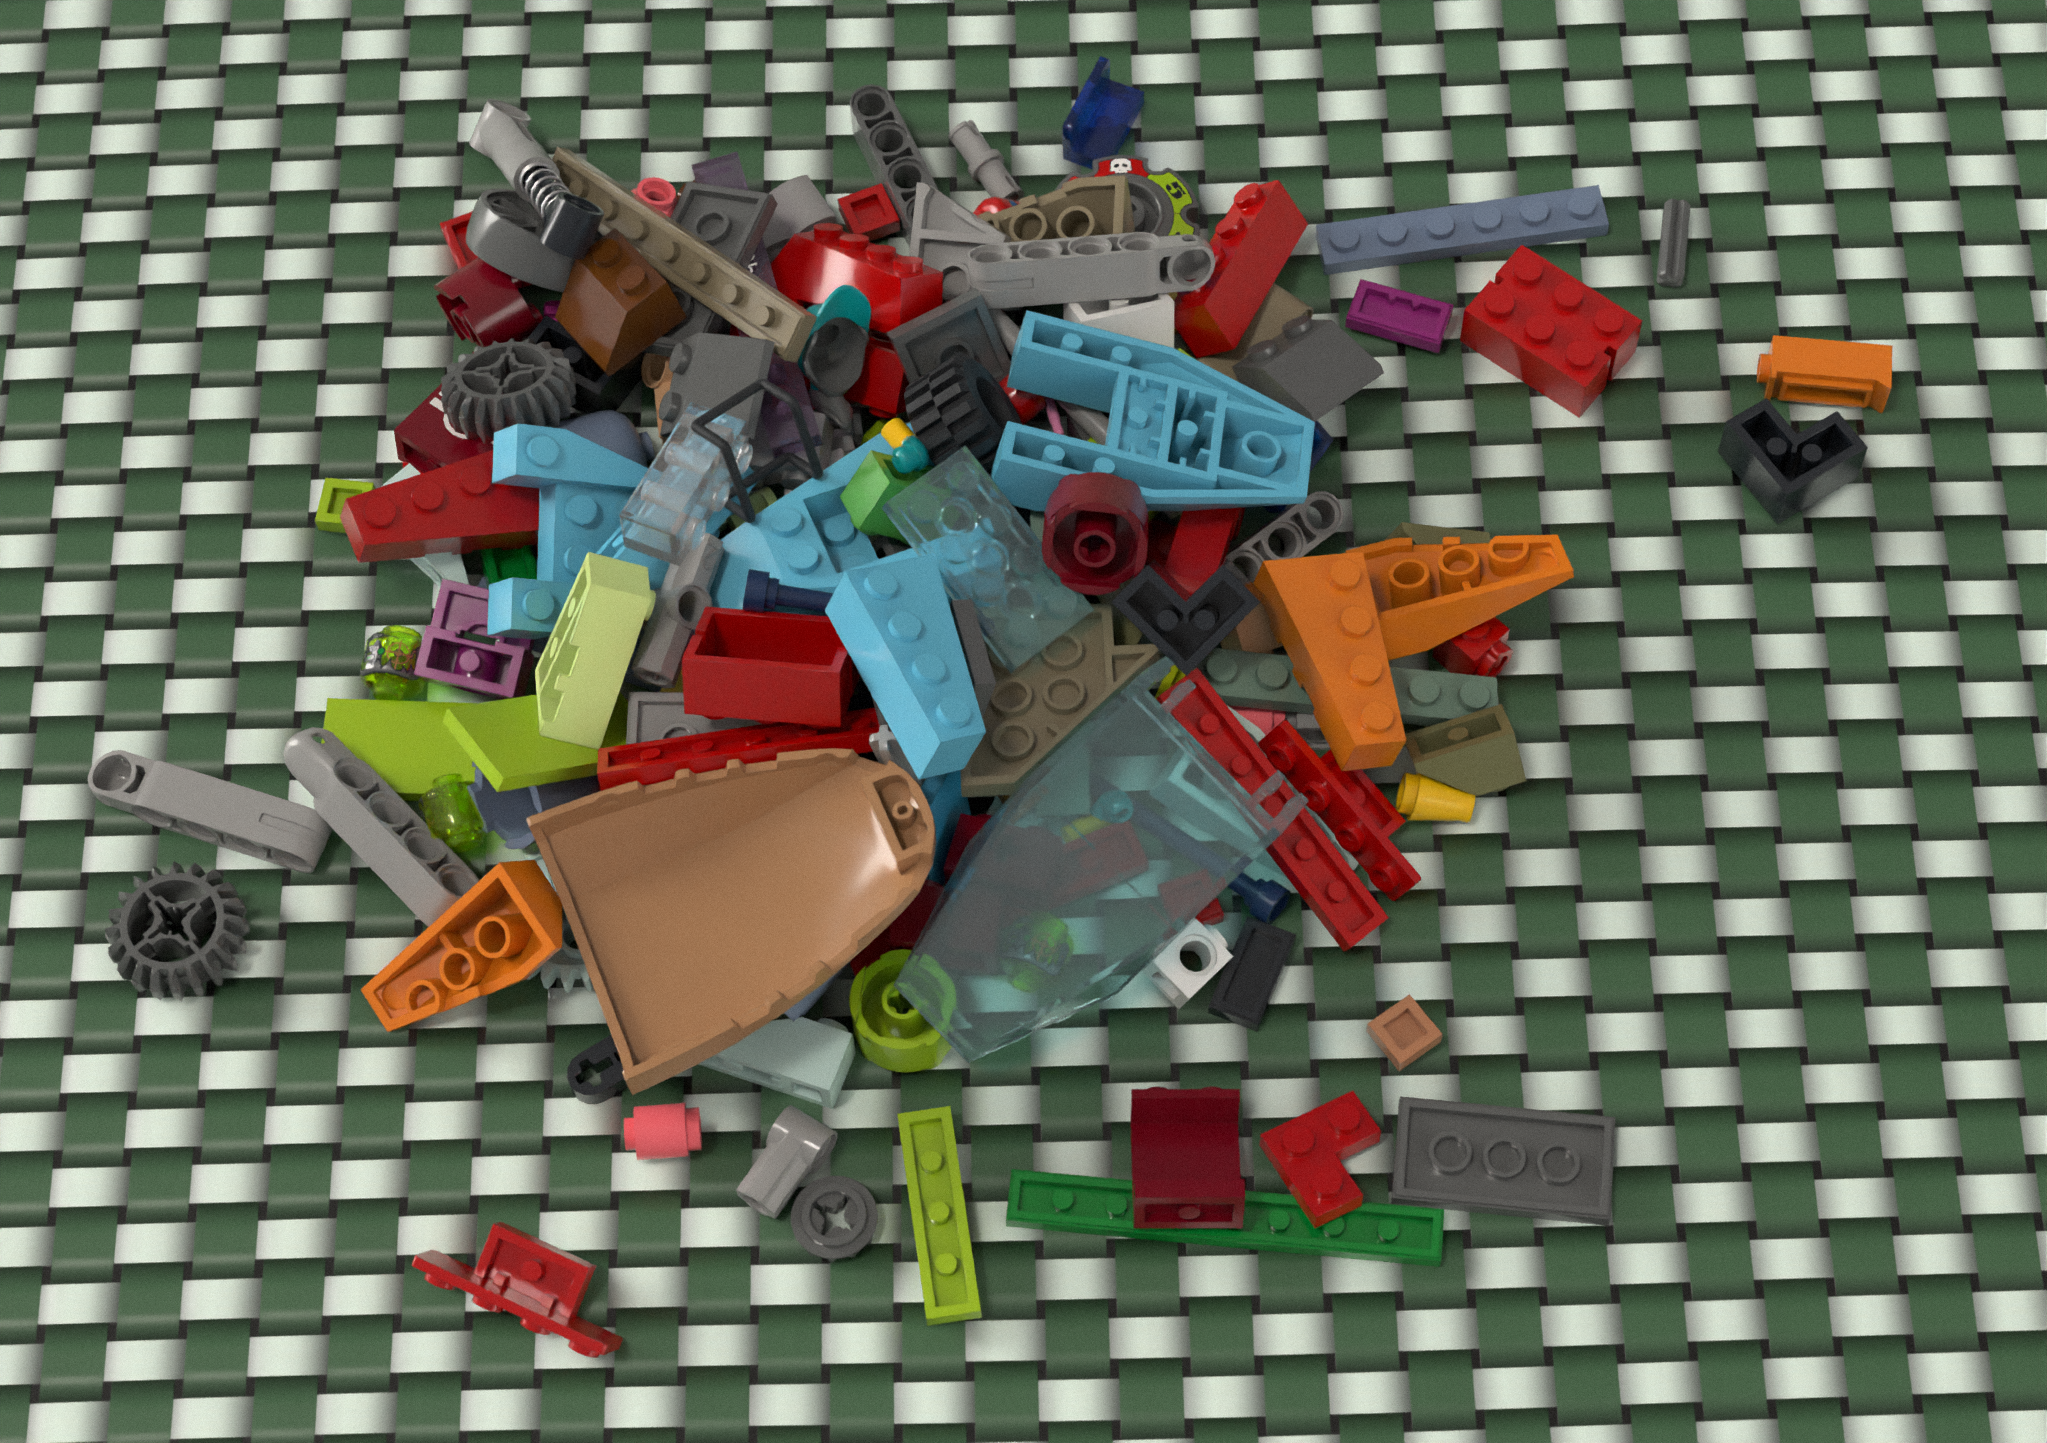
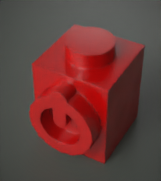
(1476, 651)

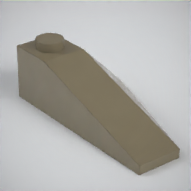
(1077, 210)

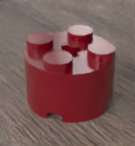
(486, 305)
(1095, 532)

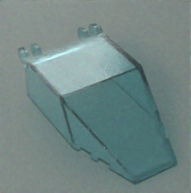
(1086, 874)

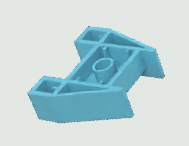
(578, 512)

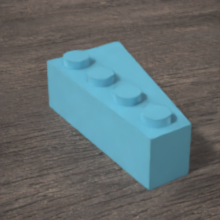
(911, 660)

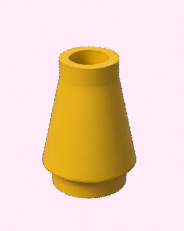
(1432, 800)

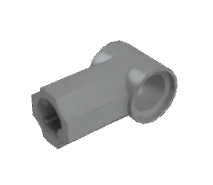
(793, 1149)

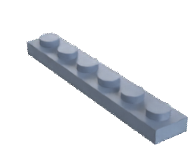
(1461, 230)

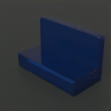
(1100, 117)

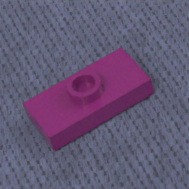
(1399, 315)

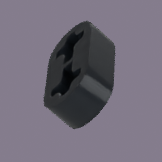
(601, 1058)

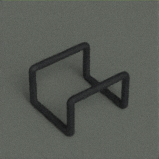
(740, 485)

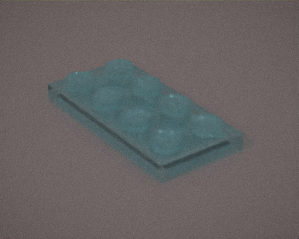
(987, 557)

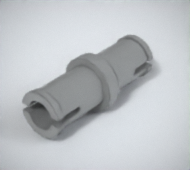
(984, 162)

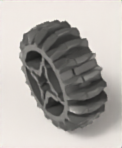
(508, 387)
(205, 902)

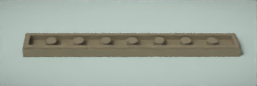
(691, 261)

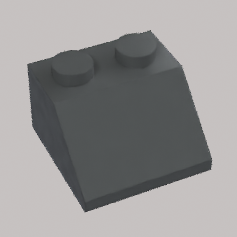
(1308, 367)
(711, 370)

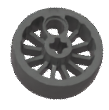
(506, 236)

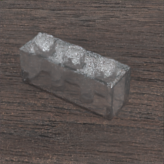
(683, 488)

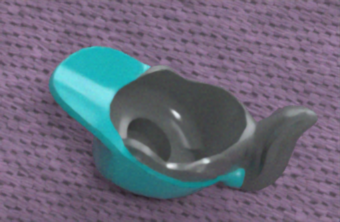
(836, 351)

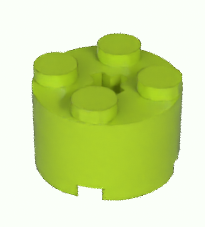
(881, 1030)

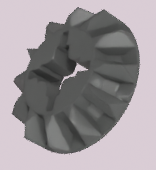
(830, 1195)

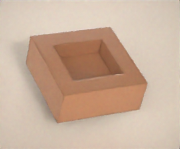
(1404, 1032)

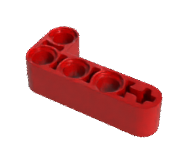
(1202, 544)

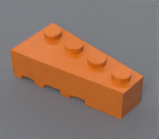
(1335, 641)

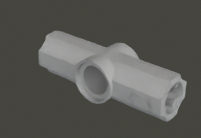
(677, 613)

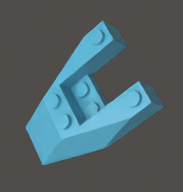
(1171, 428)
(802, 538)

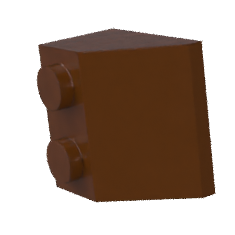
(616, 303)

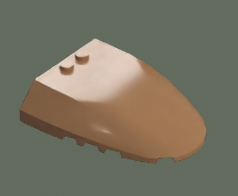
(731, 893)

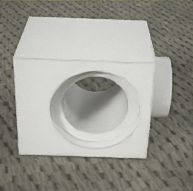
(1173, 978)

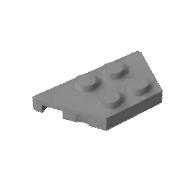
(944, 236)

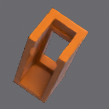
(1826, 372)

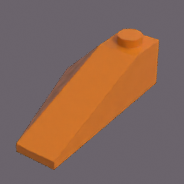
(1447, 588)
(476, 947)

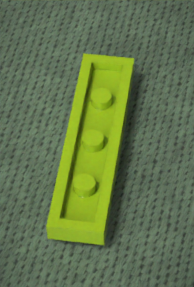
(939, 1216)

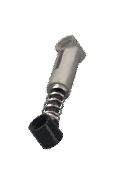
(567, 218)

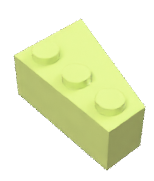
(591, 649)

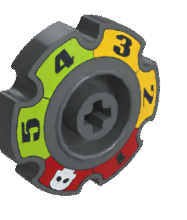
(1159, 199)

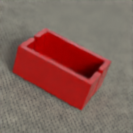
(1550, 330)
(768, 668)

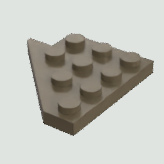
(1050, 701)

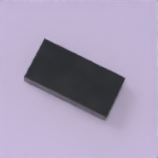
(1252, 973)

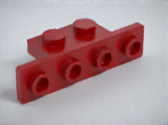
(1347, 805)
(529, 1281)

